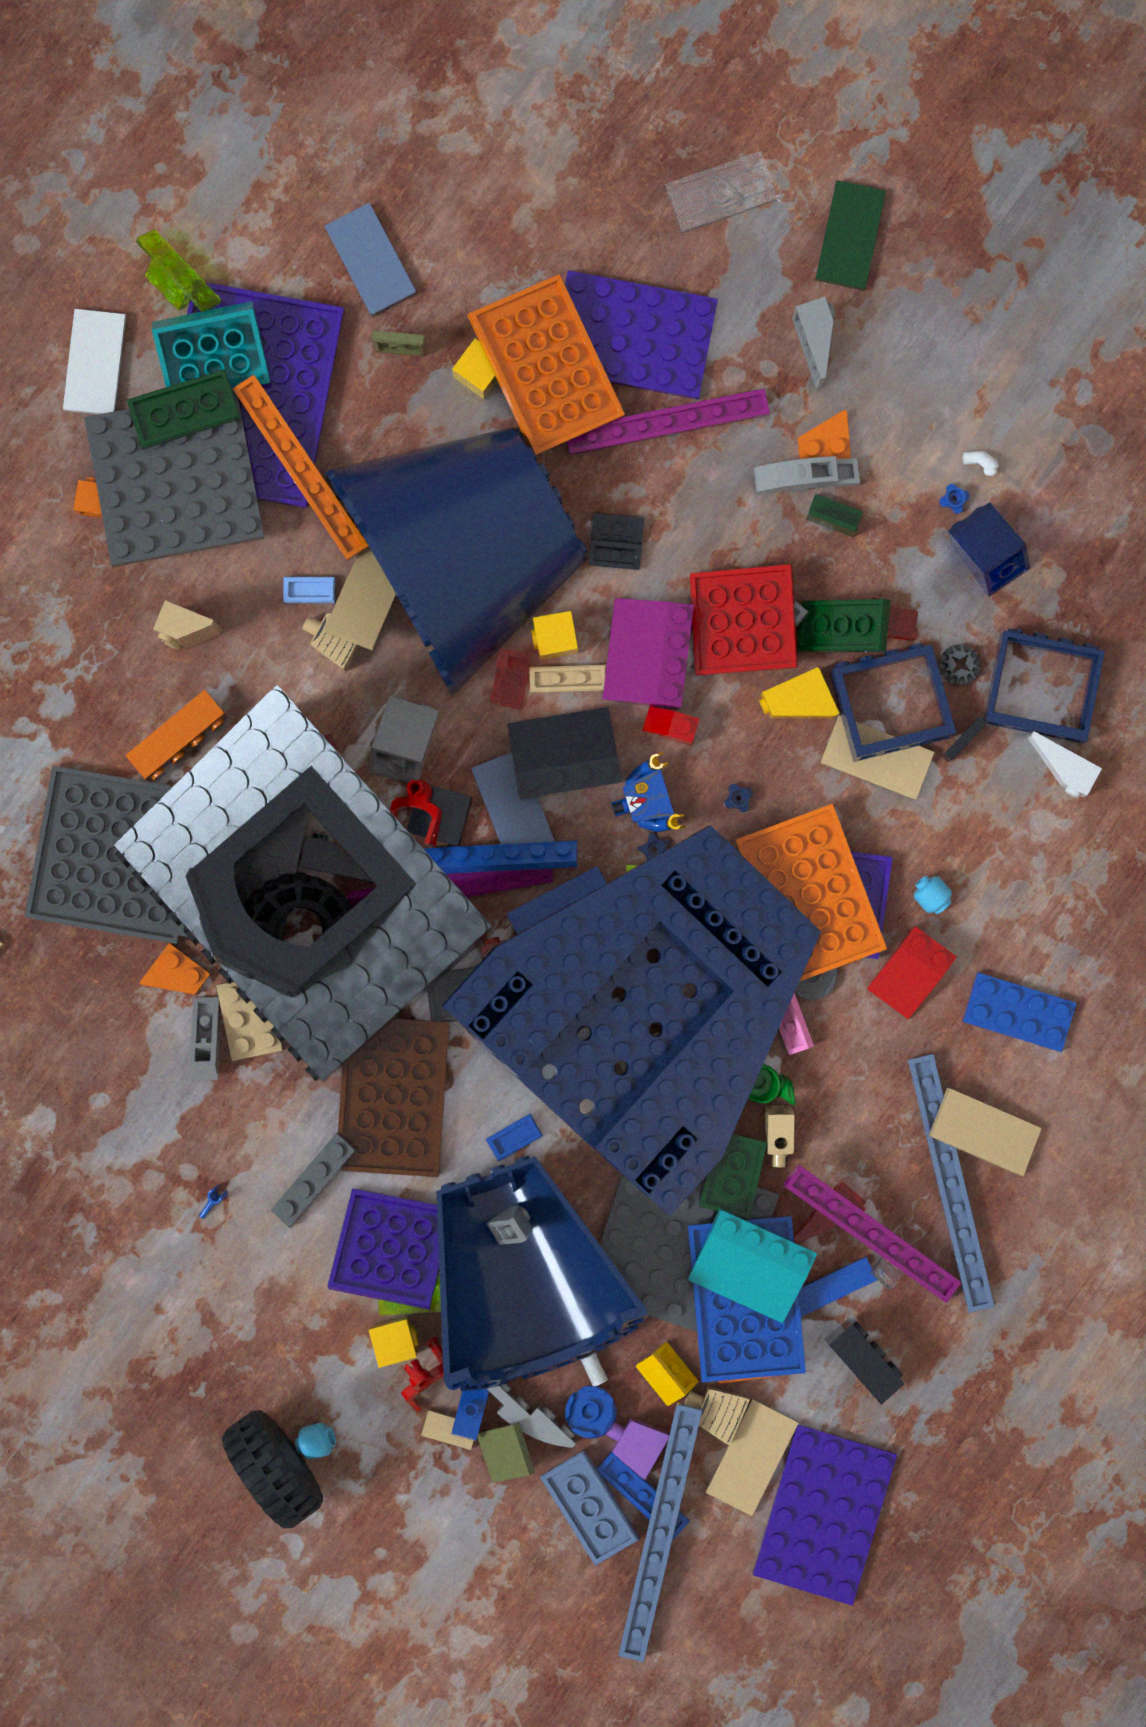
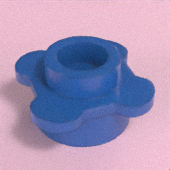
(953, 491)

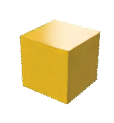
(475, 370)
(554, 635)
(394, 1341)

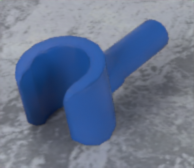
(214, 1198)

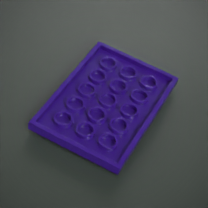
(645, 332)
(824, 1514)

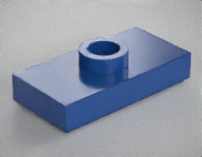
(470, 1414)

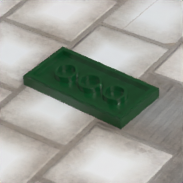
(850, 235)
(183, 409)
(844, 626)

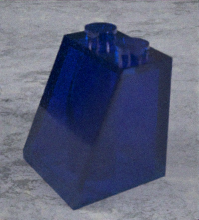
(989, 548)

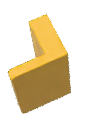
(667, 1374)

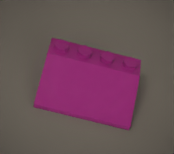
(648, 653)

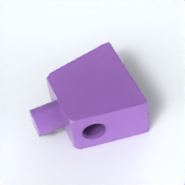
(638, 1444)

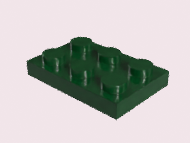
(735, 1177)

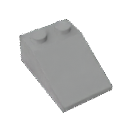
(814, 329)

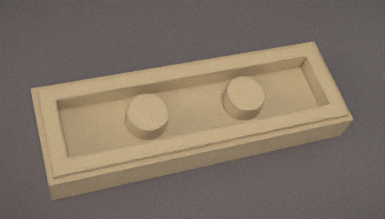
(567, 679)

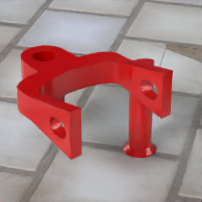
(421, 800)
(422, 1378)

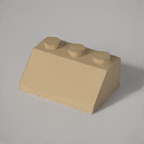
(184, 627)

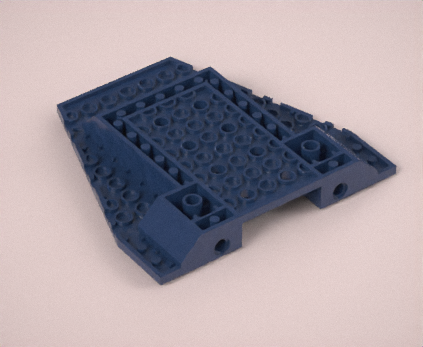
(686, 1086)

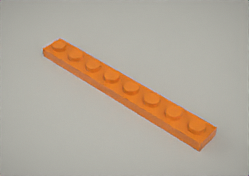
(300, 467)

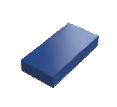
(514, 1137)

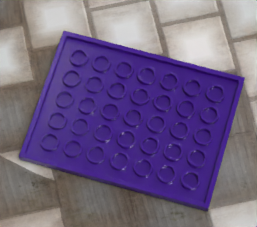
(300, 357)

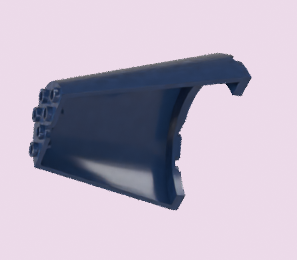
(526, 1302)

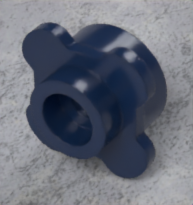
(735, 791)

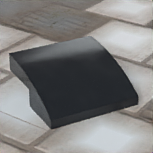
(616, 541)
(454, 816)

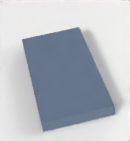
(370, 259)
(512, 818)
(589, 1507)

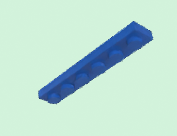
(505, 857)

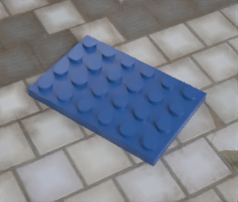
(737, 1339)

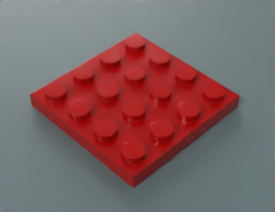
(744, 620)

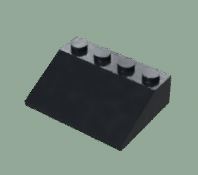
(564, 753)

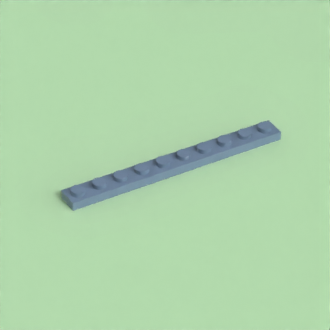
(951, 1189)
(660, 1532)

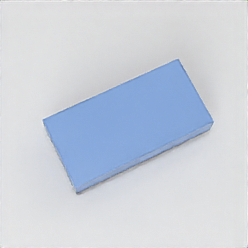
(309, 590)

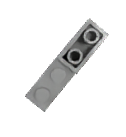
(805, 474)
(537, 1423)

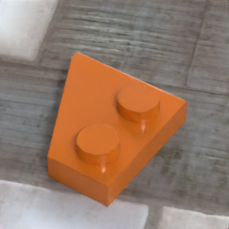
(827, 439)
(175, 972)

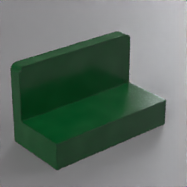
(834, 515)

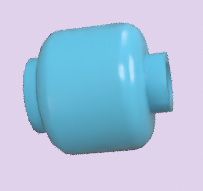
(932, 894)
(315, 1441)

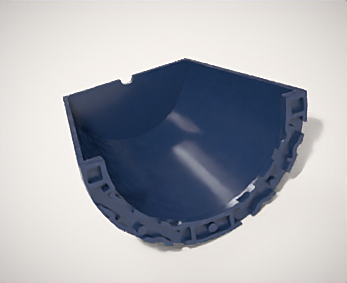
(464, 540)

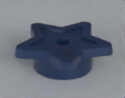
(652, 842)

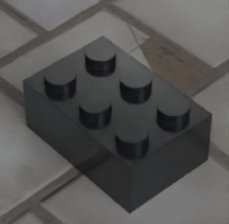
(865, 1360)

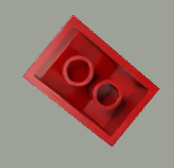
(911, 972)

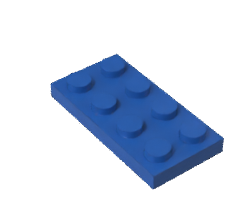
(1019, 1012)

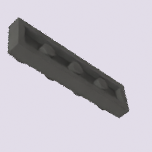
(314, 1180)

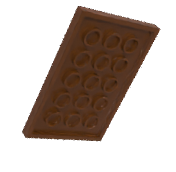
(396, 1099)

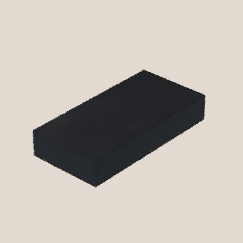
(964, 739)

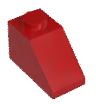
(671, 725)

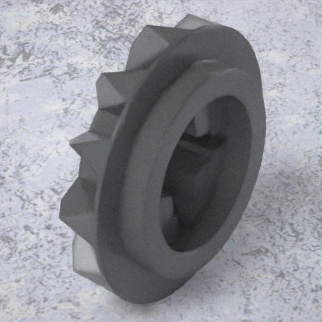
(948, 665)

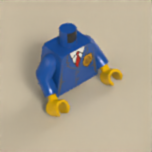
(648, 798)

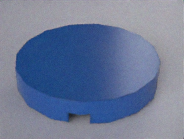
(590, 1412)

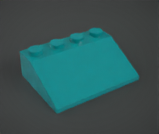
(211, 342)
(752, 1265)

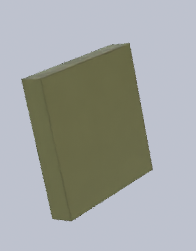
(399, 343)
(505, 1452)

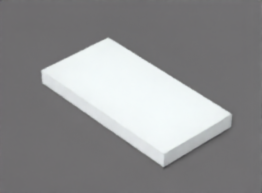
(94, 362)

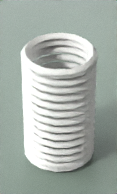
(594, 1369)

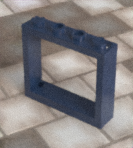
(1062, 646)
(902, 742)

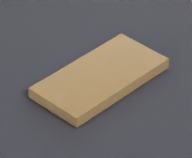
(362, 603)
(897, 771)
(985, 1132)
(752, 1457)

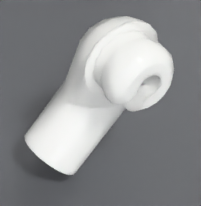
(983, 458)

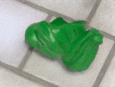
(771, 1085)

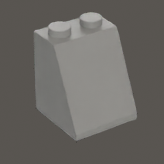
(403, 740)

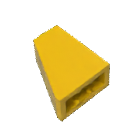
(800, 698)

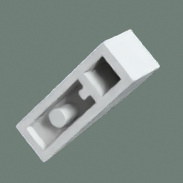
(1068, 768)

